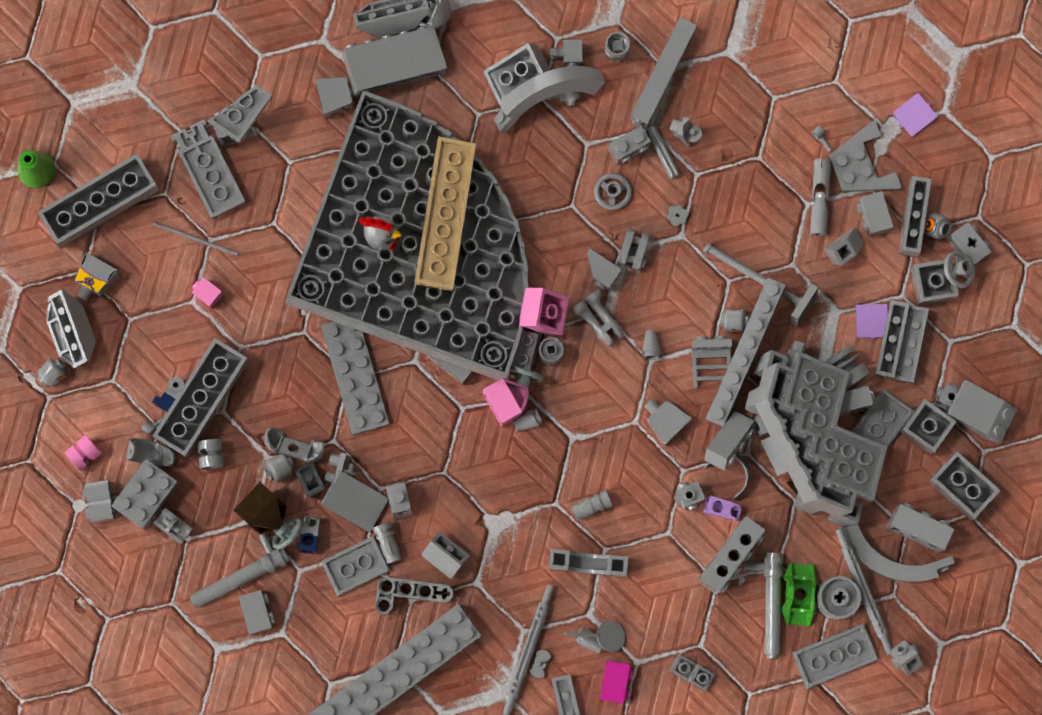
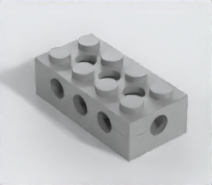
(746, 528)

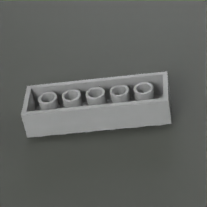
(98, 201)
(201, 398)

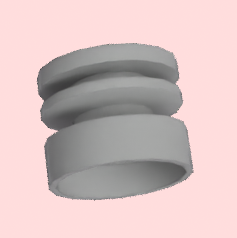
(846, 363)

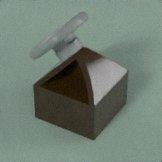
(267, 514)

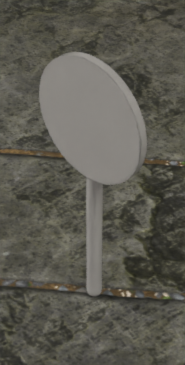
(609, 636)

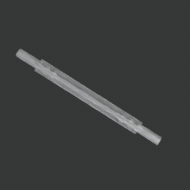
(866, 595)
(528, 650)

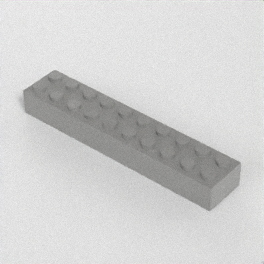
(404, 667)

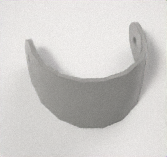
(143, 449)
(743, 461)

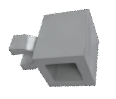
(570, 53)

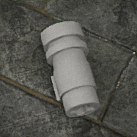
(591, 505)
(388, 543)

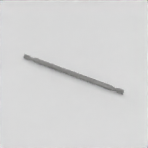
(195, 238)

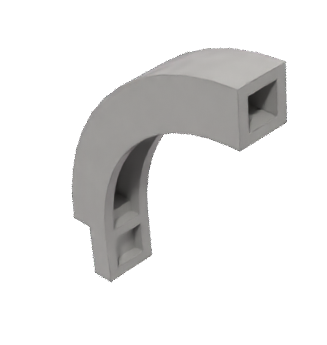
(543, 86)
(888, 569)

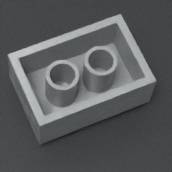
(964, 485)
(145, 494)
(920, 527)

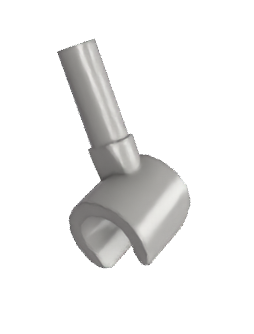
(818, 133)
(149, 428)

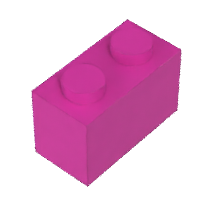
(615, 682)

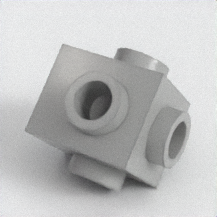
(942, 396)
(696, 495)
(906, 657)

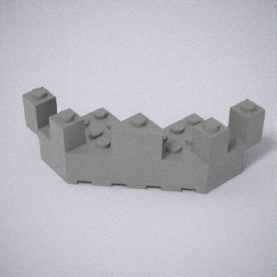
(801, 417)

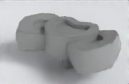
(541, 658)

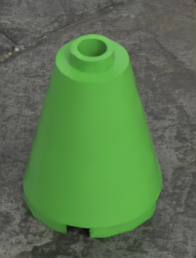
(35, 168)

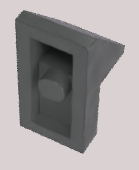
(309, 479)

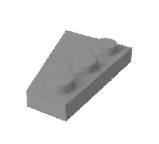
(241, 114)

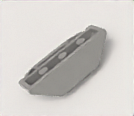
(390, 16)
(70, 329)

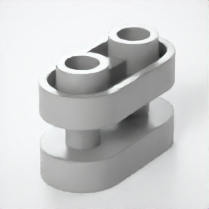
(643, 243)

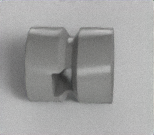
(617, 46)
(550, 351)
(210, 454)

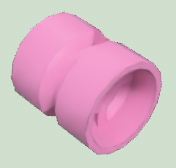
(83, 452)

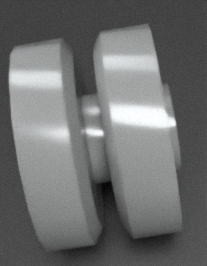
(849, 595)

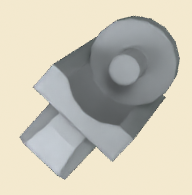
(686, 131)
(341, 462)
(173, 526)

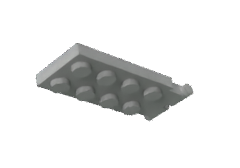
(208, 170)

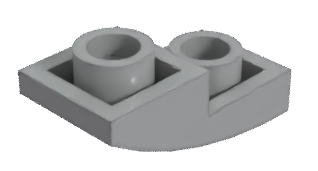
(691, 672)

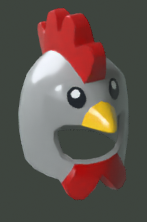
(379, 231)

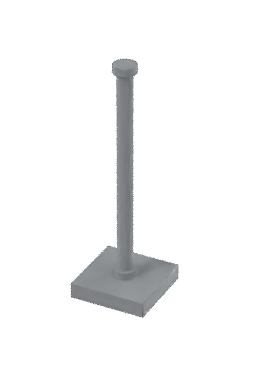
(802, 304)

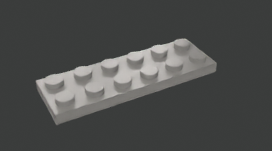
(355, 377)

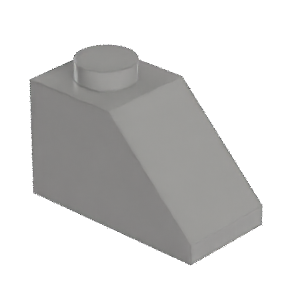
(602, 271)

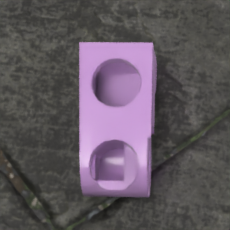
(722, 508)

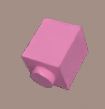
(206, 292)

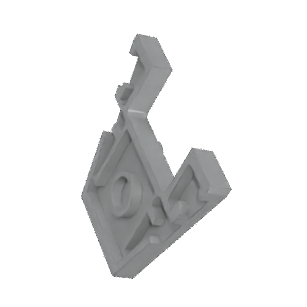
(854, 167)

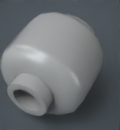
(279, 467)

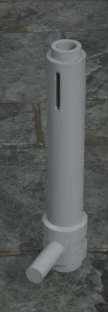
(267, 563)
(773, 573)

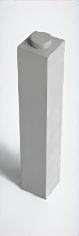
(663, 73)

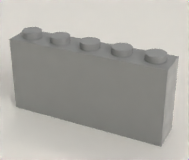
(394, 60)

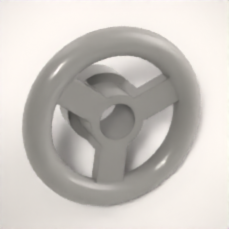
(601, 183)
(962, 267)

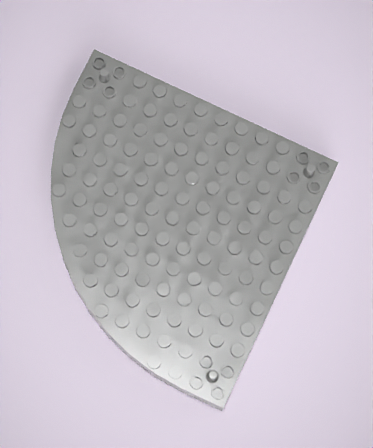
(342, 278)

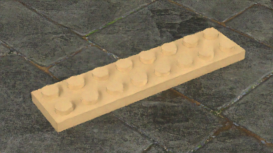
(445, 213)

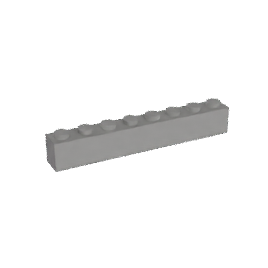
(746, 352)

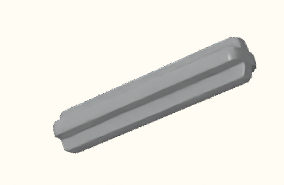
(662, 152)

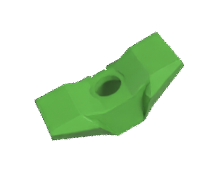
(794, 610)

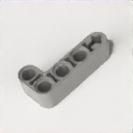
(414, 594)

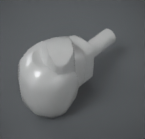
(570, 98)

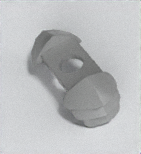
(279, 444)

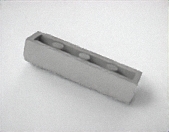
(902, 342)

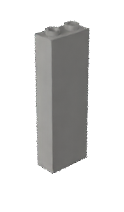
(853, 401)

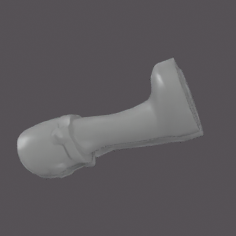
(593, 301)

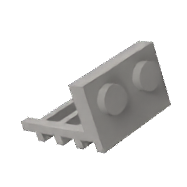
(710, 348)

